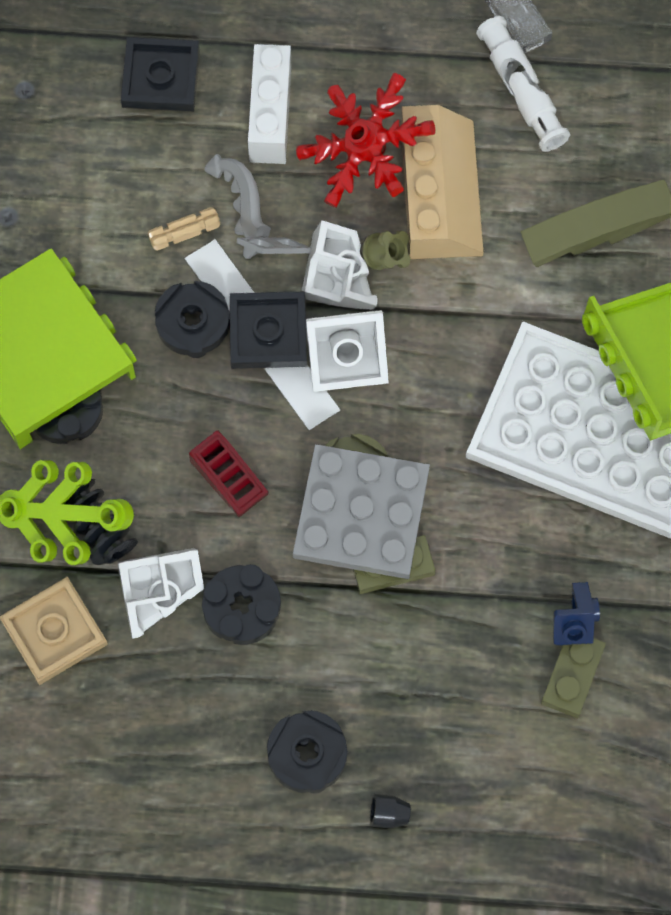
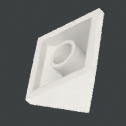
(347, 350)

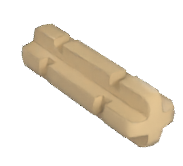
(184, 228)

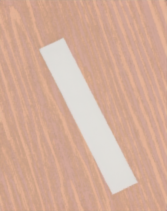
(295, 383)

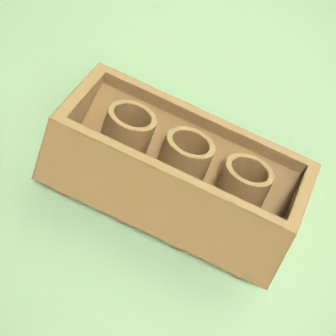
(442, 186)

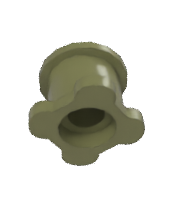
(386, 250)

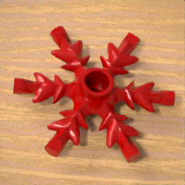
(365, 140)

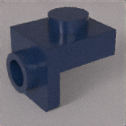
(577, 623)

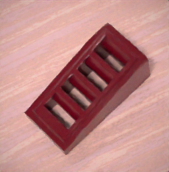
(206, 449)

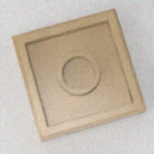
(53, 630)

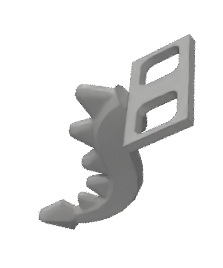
(248, 205)

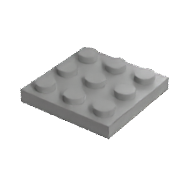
(361, 511)

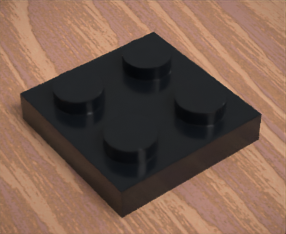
(160, 74)
(268, 330)

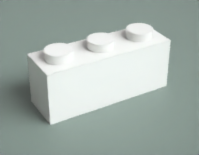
(269, 104)

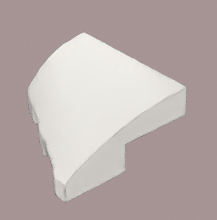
(336, 269)
(158, 585)

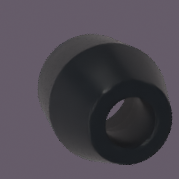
(389, 811)

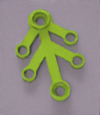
(55, 511)

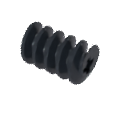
(103, 544)

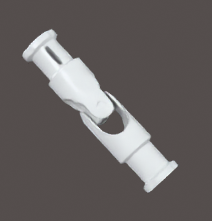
(531, 100)

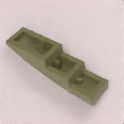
(598, 221)

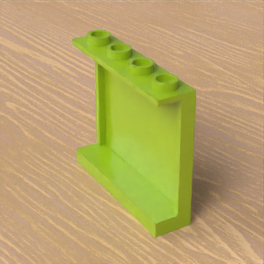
(52, 345)
(637, 347)

